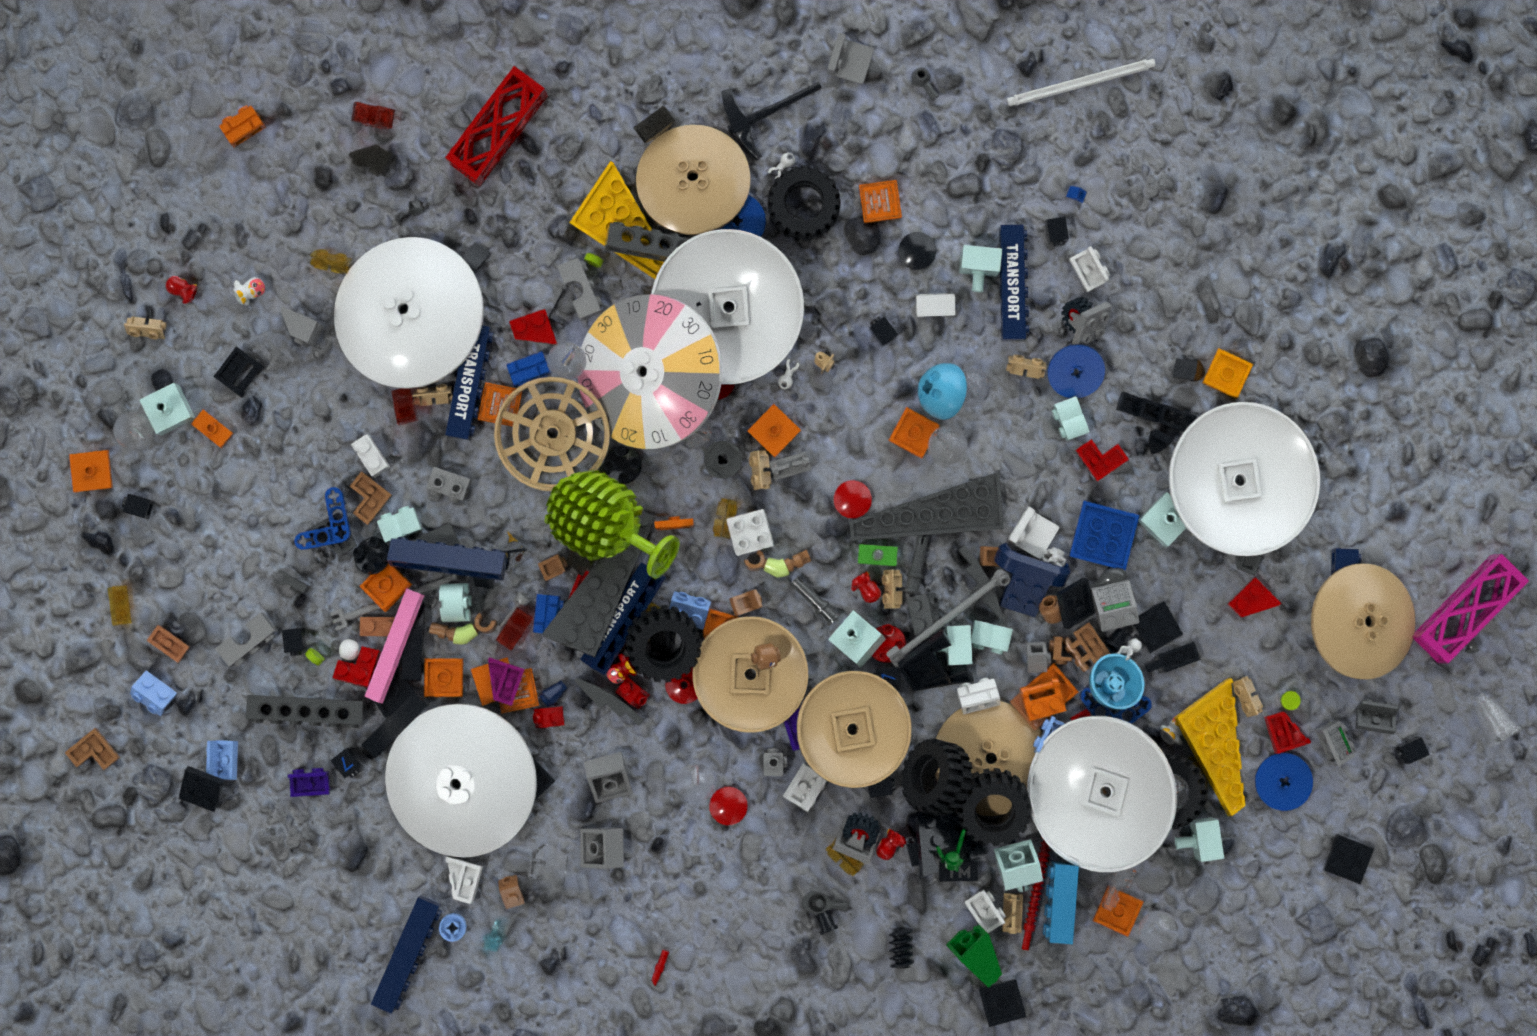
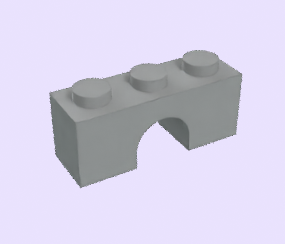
(574, 273)
(261, 631)

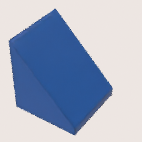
(1076, 194)

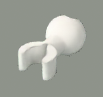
(785, 162)
(786, 378)
(1133, 646)

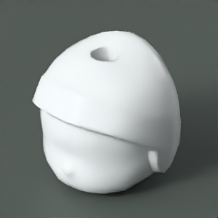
(349, 649)

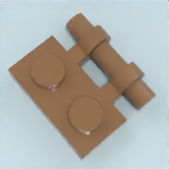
(1090, 642)

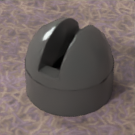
(416, 207)
(1472, 647)

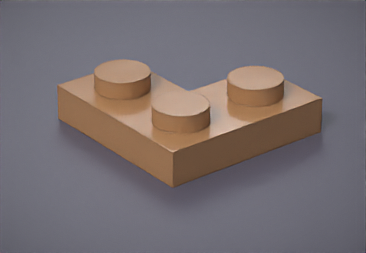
(374, 497)
(93, 745)

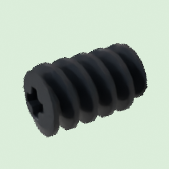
(901, 947)

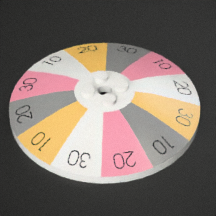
(680, 375)

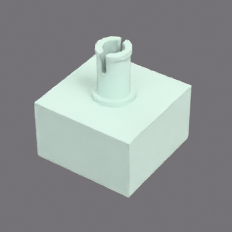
(980, 263)
(167, 409)
(1162, 520)
(857, 639)
(961, 649)
(1204, 839)
(1018, 865)

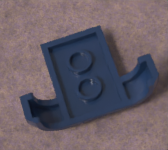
(1028, 580)

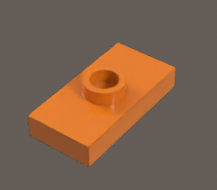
(212, 428)

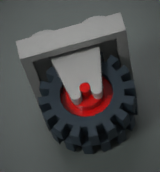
(1084, 320)
(857, 837)

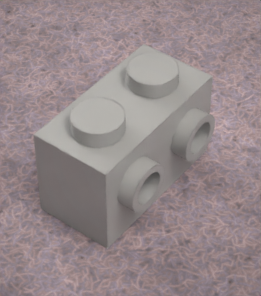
(448, 484)

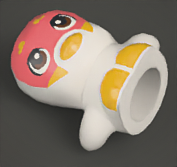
(251, 289)
(1171, 733)

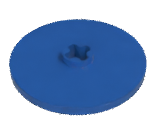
(752, 216)
(1089, 366)
(1298, 778)

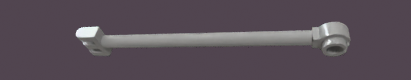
(1000, 577)
(344, 617)

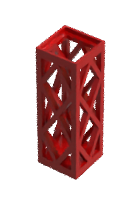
(495, 106)

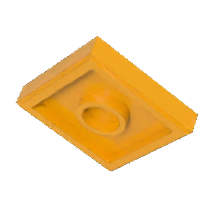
(1227, 373)

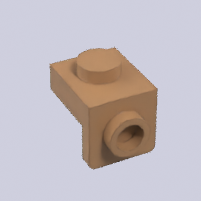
(987, 556)
(553, 567)
(746, 602)
(1055, 648)
(510, 892)

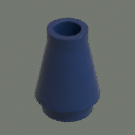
(551, 694)

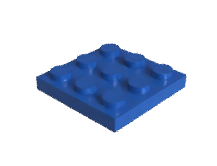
(1104, 535)

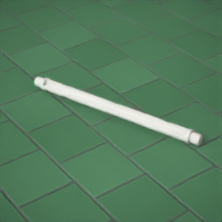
(1081, 82)

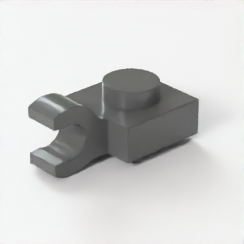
(296, 585)

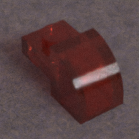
(373, 116)
(404, 406)
(514, 629)

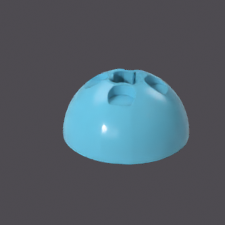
(942, 390)
(1122, 676)

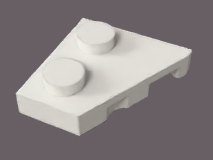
(464, 879)

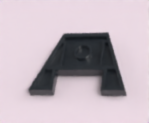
(926, 671)
(941, 832)

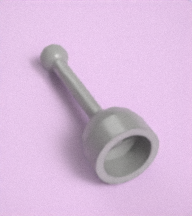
(520, 601)

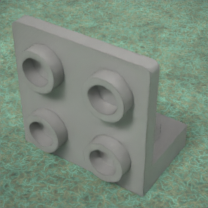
(849, 60)

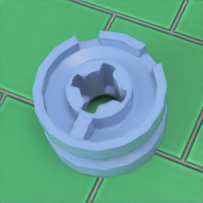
(458, 921)

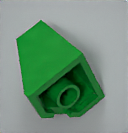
(977, 954)

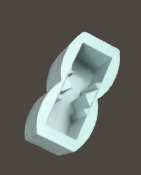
(1070, 419)
(399, 524)
(990, 636)

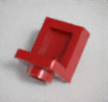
(632, 693)
(548, 717)

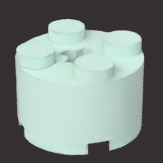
(455, 602)

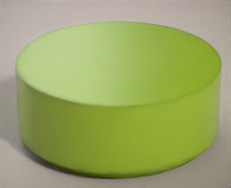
(593, 260)
(314, 656)
(1290, 700)

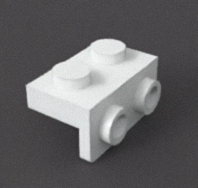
(1089, 269)
(805, 788)
(985, 911)

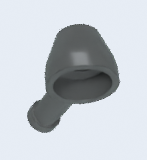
(924, 82)

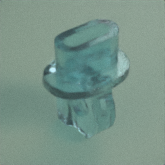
(492, 940)

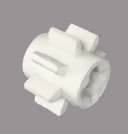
(1054, 556)

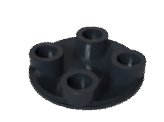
(917, 250)
(623, 464)
(371, 555)

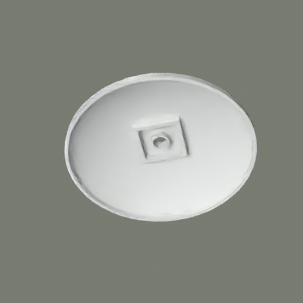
(758, 282)
(433, 333)
(1277, 473)
(487, 760)
(1070, 802)

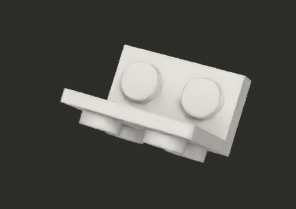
(750, 532)
(1033, 533)

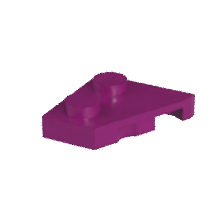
(504, 680)

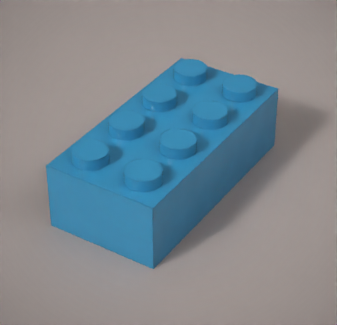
(1061, 902)

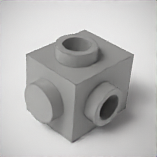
(1037, 661)
(774, 762)

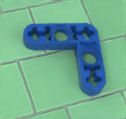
(332, 530)
(1118, 714)

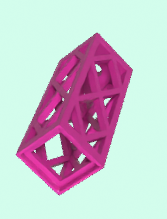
(1426, 632)

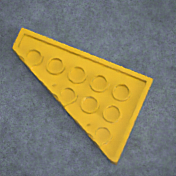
(609, 203)
(1212, 737)

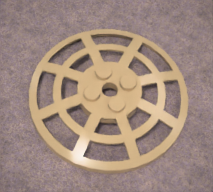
(538, 431)

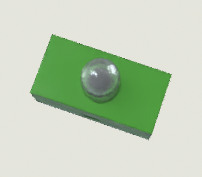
(877, 555)

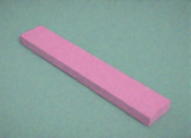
(394, 646)

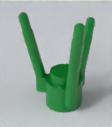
(952, 859)

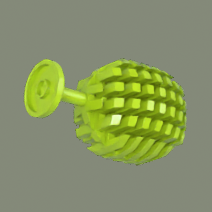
(600, 520)

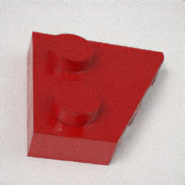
(533, 328)
(1253, 599)
(1284, 733)

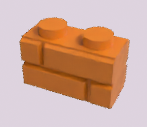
(242, 126)

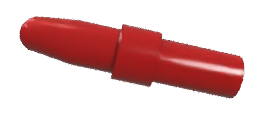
(660, 966)

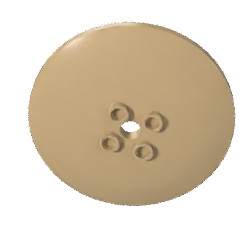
(699, 204)
(1341, 627)
(743, 702)
(881, 729)
(994, 731)

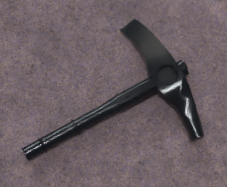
(741, 124)

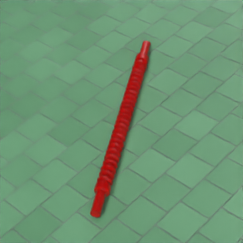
(1029, 927)

